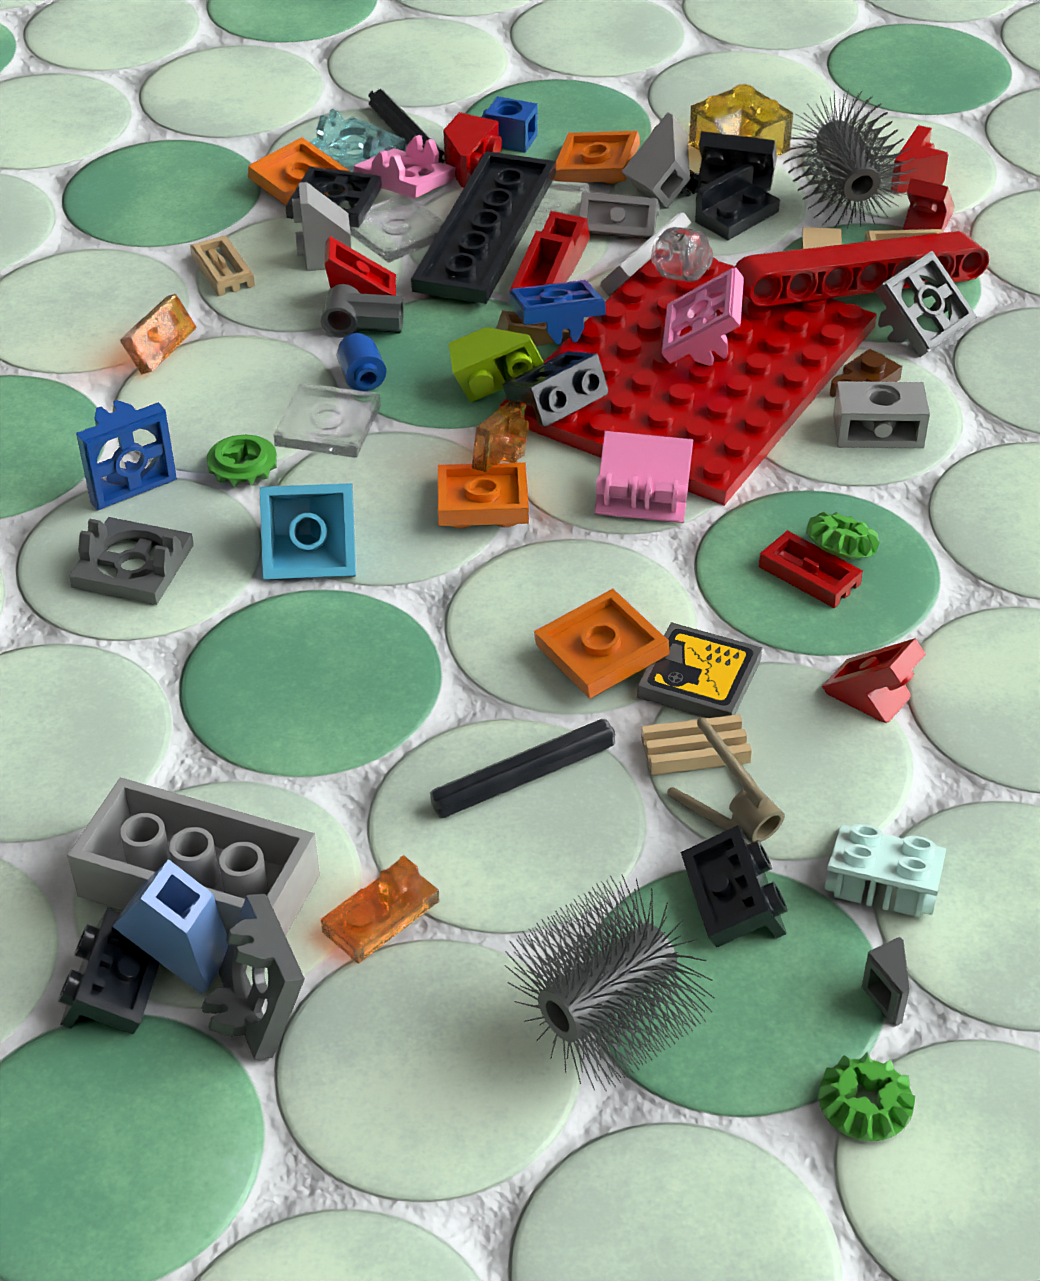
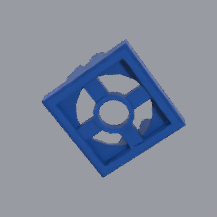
(558, 306)
(133, 479)

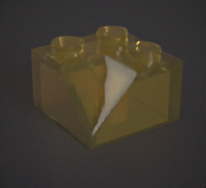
(742, 113)

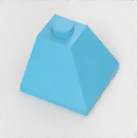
(307, 531)

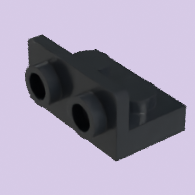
(727, 152)
(733, 203)
(559, 386)
(733, 886)
(111, 979)

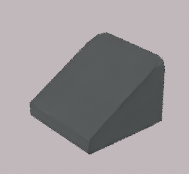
(887, 979)

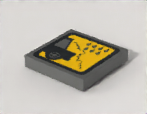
(701, 673)

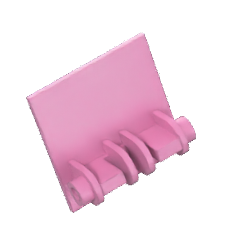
(643, 477)

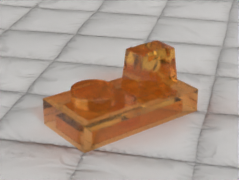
(158, 334)
(501, 437)
(380, 910)

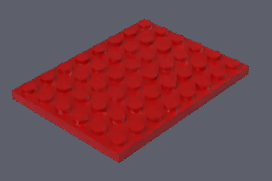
(729, 408)

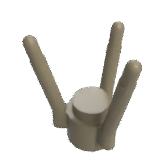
(750, 807)

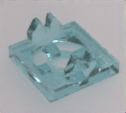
(335, 129)

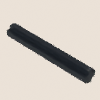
(398, 118)
(522, 768)

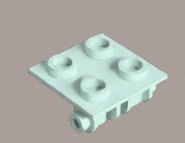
(906, 863)

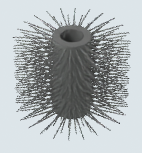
(847, 159)
(608, 981)

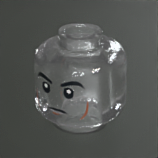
(682, 254)

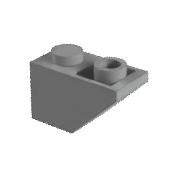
(662, 162)
(319, 220)

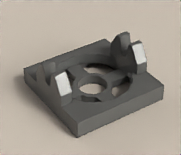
(904, 319)
(142, 584)
(261, 944)

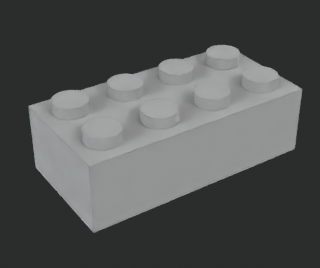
(215, 845)

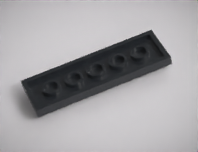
(484, 228)

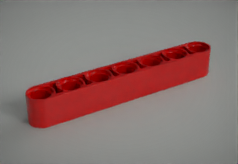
(853, 267)

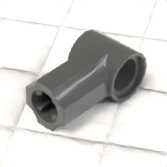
(351, 311)

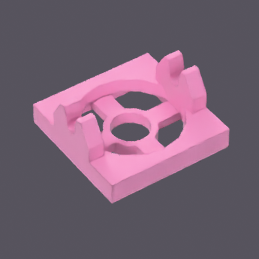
(402, 169)
(719, 293)

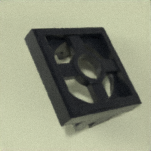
(342, 187)

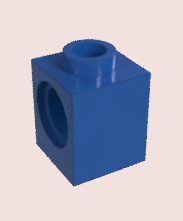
(516, 122)

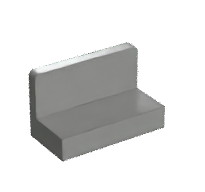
(620, 214)

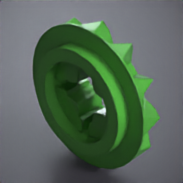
(227, 454)
(842, 536)
(859, 1116)

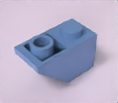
(177, 925)

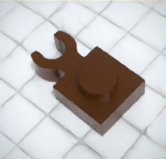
(868, 368)

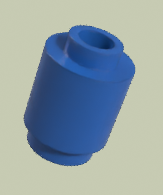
(361, 362)

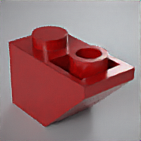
(466, 142)

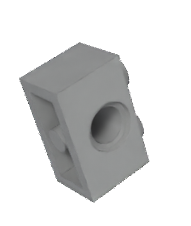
(881, 414)

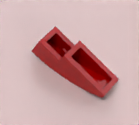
(553, 251)

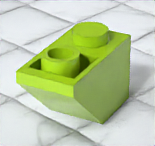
(491, 358)

